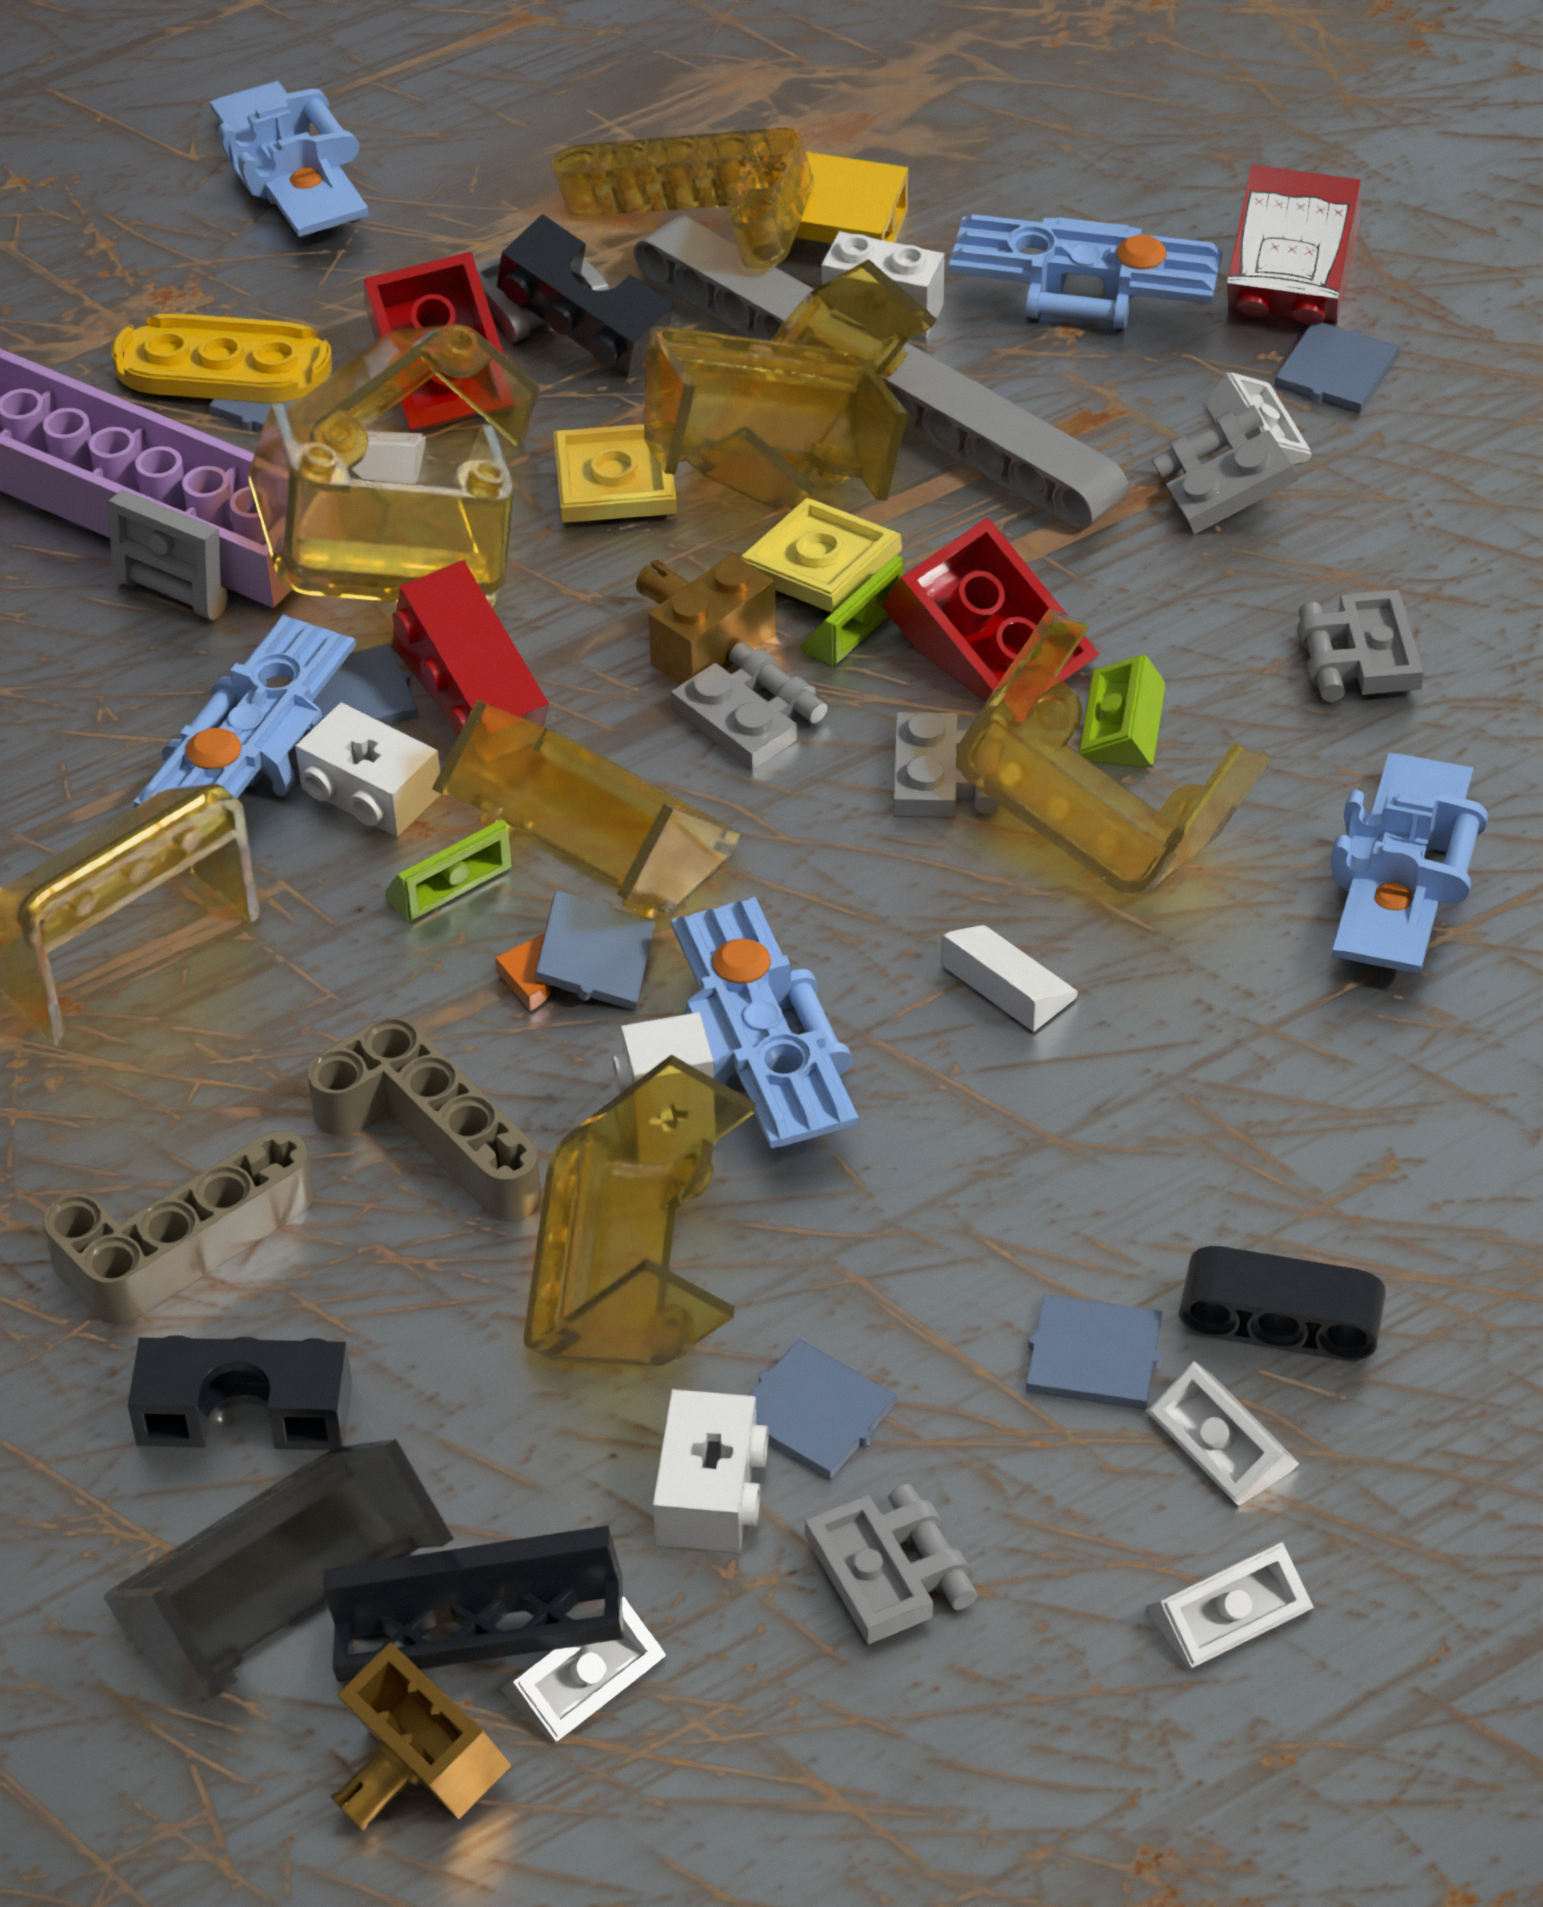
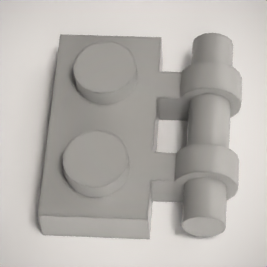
(1229, 481)
(1378, 642)
(736, 716)
(926, 767)
(872, 1571)

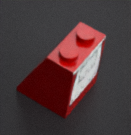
(1294, 244)

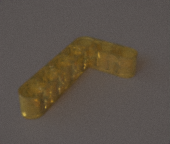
(752, 171)

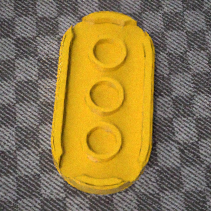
(221, 358)

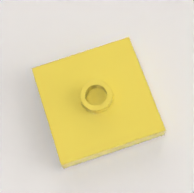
(610, 475)
(822, 553)

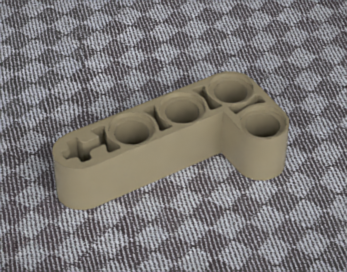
(404, 1074)
(182, 1236)

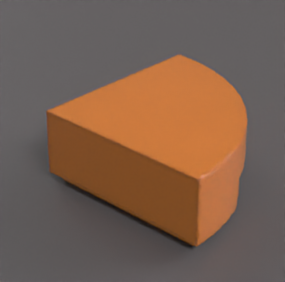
(518, 971)

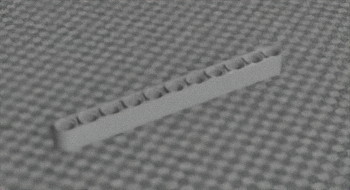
(940, 402)

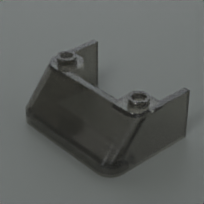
(268, 1561)

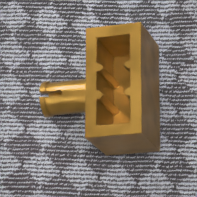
(706, 617)
(418, 1738)

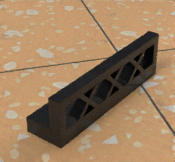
(476, 1591)

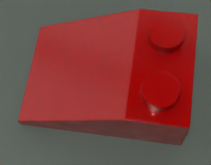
(427, 296)
(976, 609)

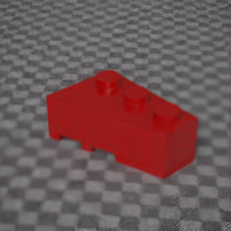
(461, 648)

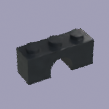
(612, 324)
(188, 1381)

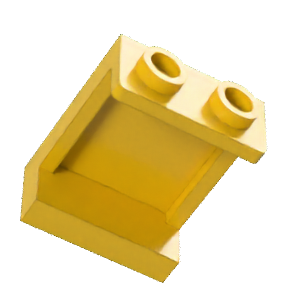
(854, 199)

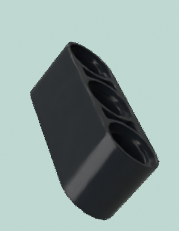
(1282, 1303)

